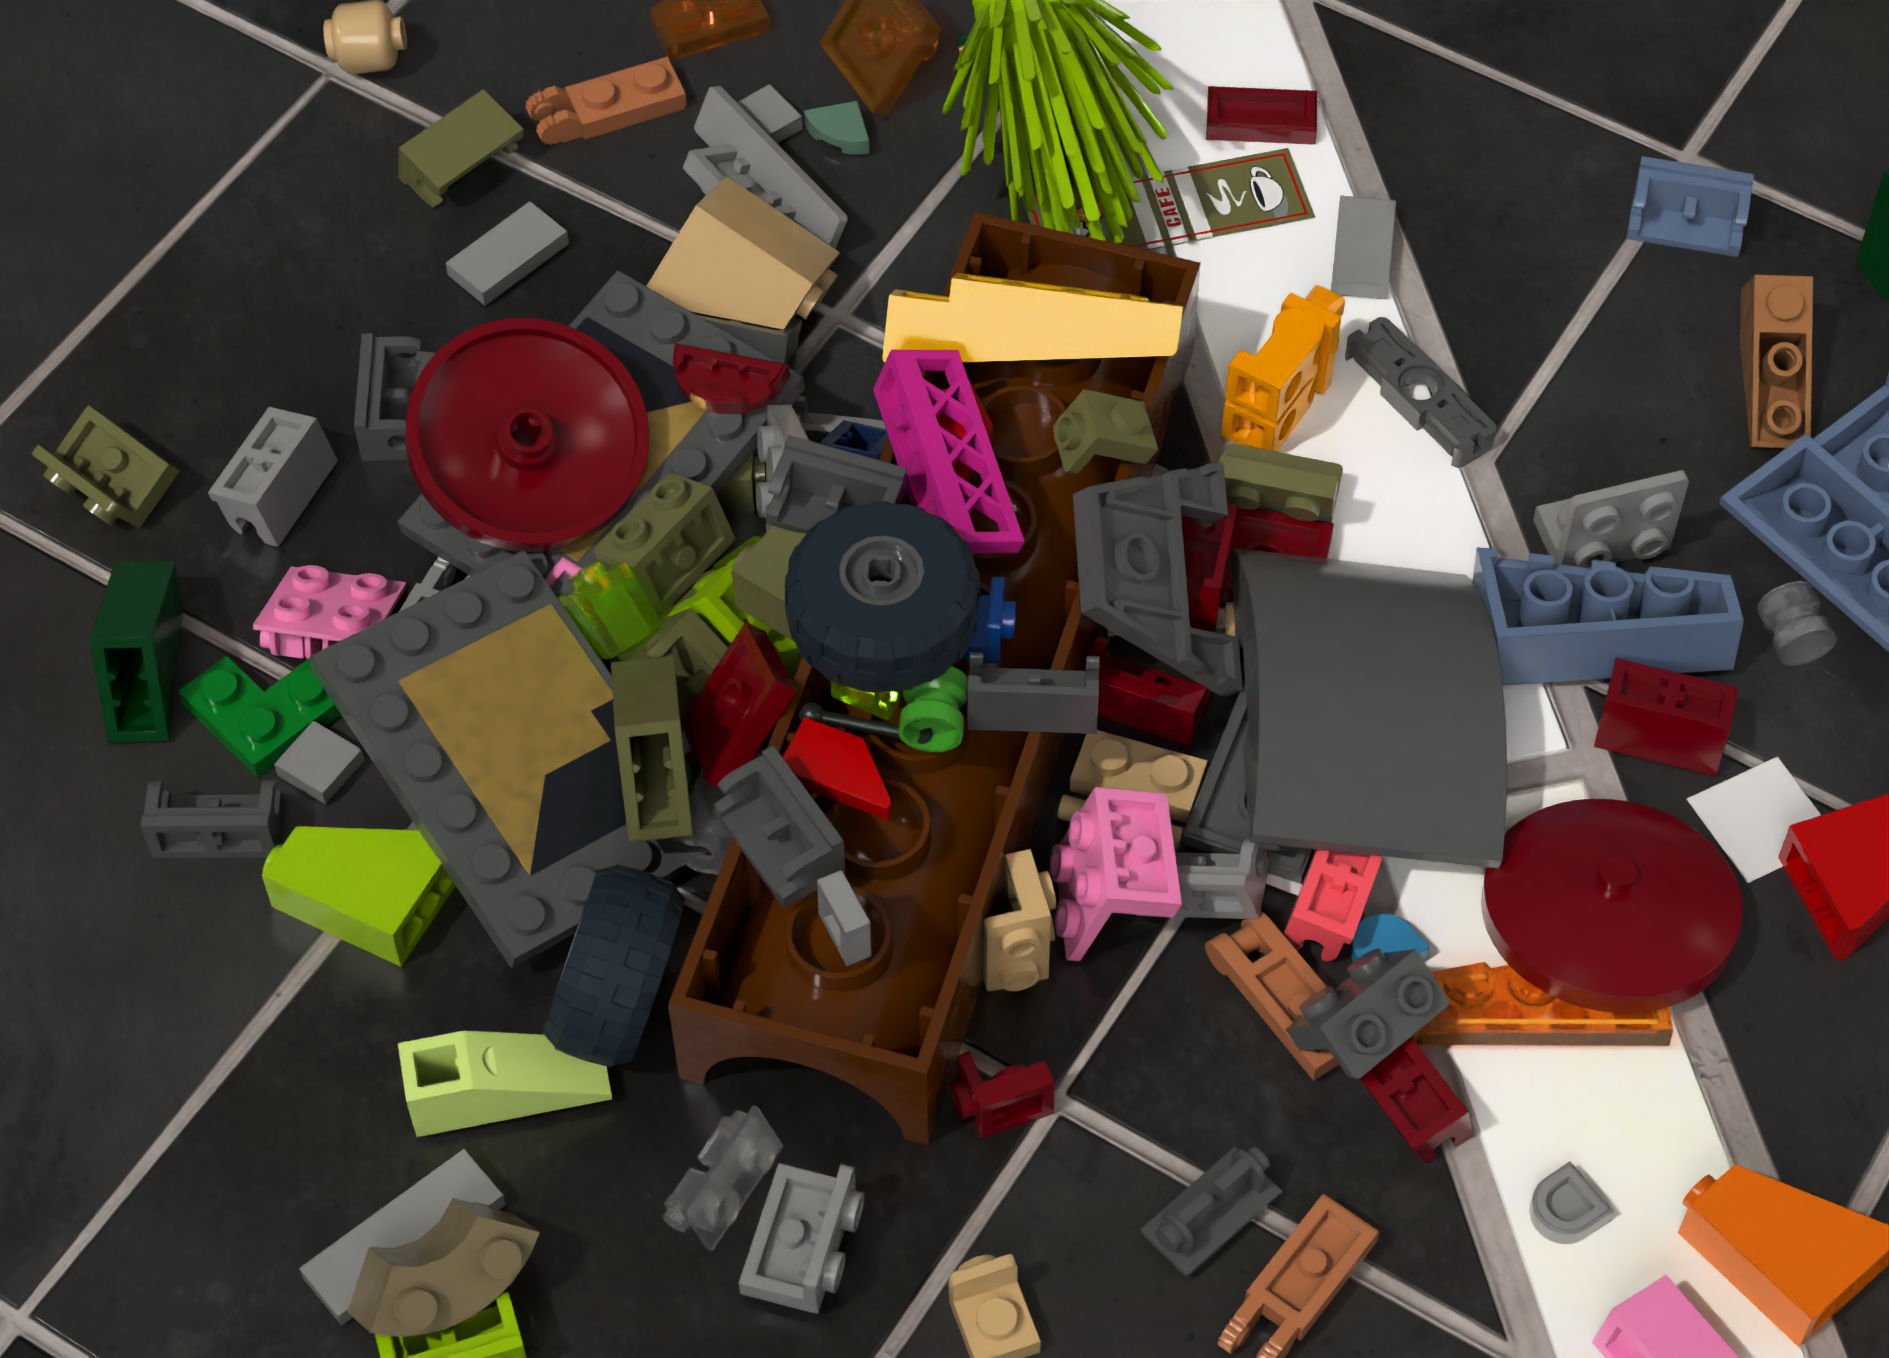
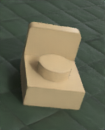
(992, 1309)

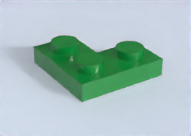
(255, 722)

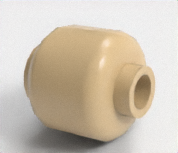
(364, 37)

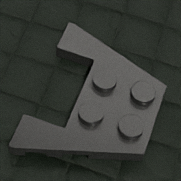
(1137, 572)

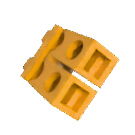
(1278, 384)

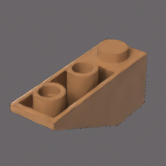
(1777, 358)

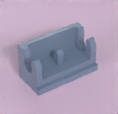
(1690, 206)

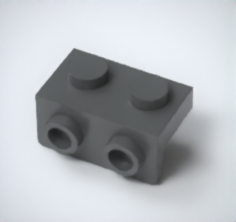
(1371, 1010)

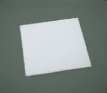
(1753, 815)

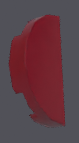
(726, 380)

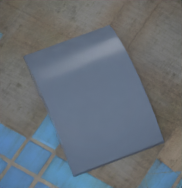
(1828, 511)

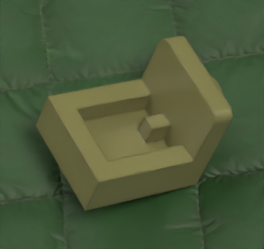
(1103, 427)

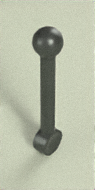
(815, 712)

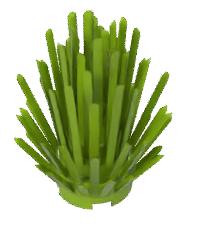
(1055, 80)

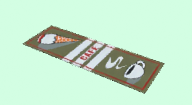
(1208, 201)

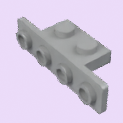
(760, 165)

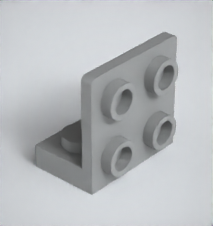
(1614, 521)

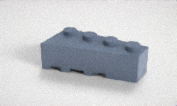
(1577, 620)

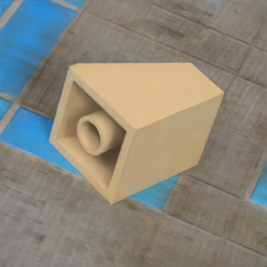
(745, 261)

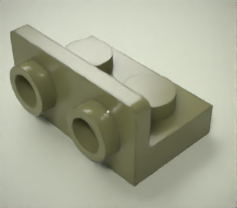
(669, 538)

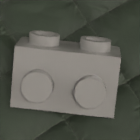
(800, 1237)

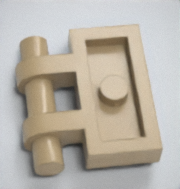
(1136, 766)

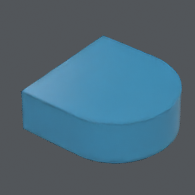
(1388, 934)

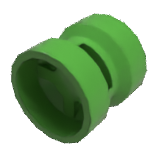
(935, 707)

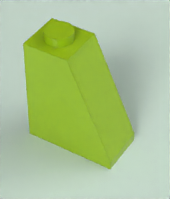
(359, 885)

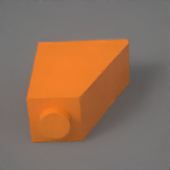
(1784, 1247)

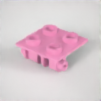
(323, 607)

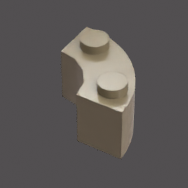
(444, 1273)

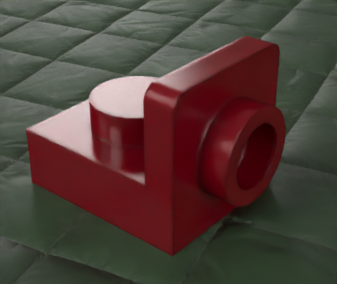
(1006, 1100)

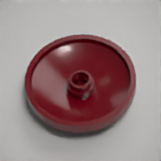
(526, 434)
(1612, 906)

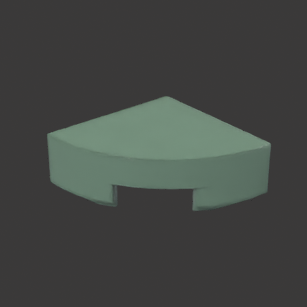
(839, 126)

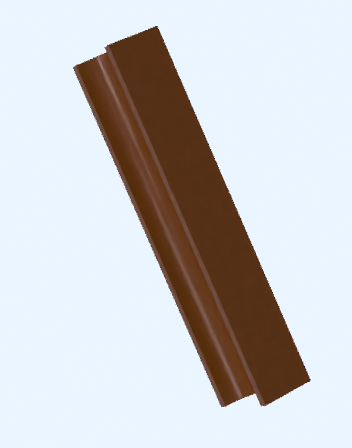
(936, 869)

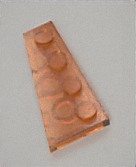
(1505, 1009)

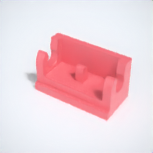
(1331, 900)

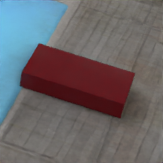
(1261, 115)

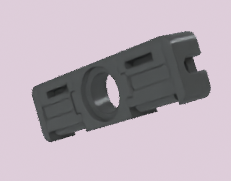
(1447, 416)

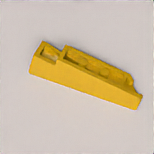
(1029, 321)

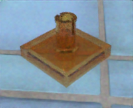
(880, 47)

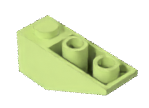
(492, 1078)

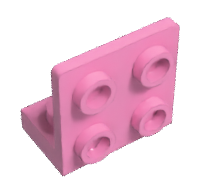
(1114, 862)

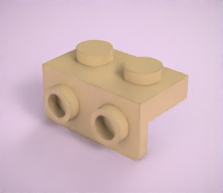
(1021, 937)

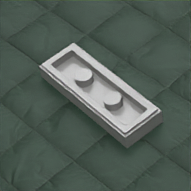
(403, 1220)

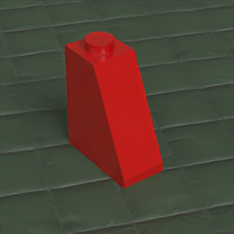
(1842, 871)

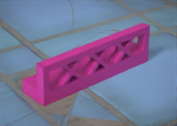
(929, 452)

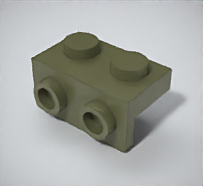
(109, 467)
(1281, 482)

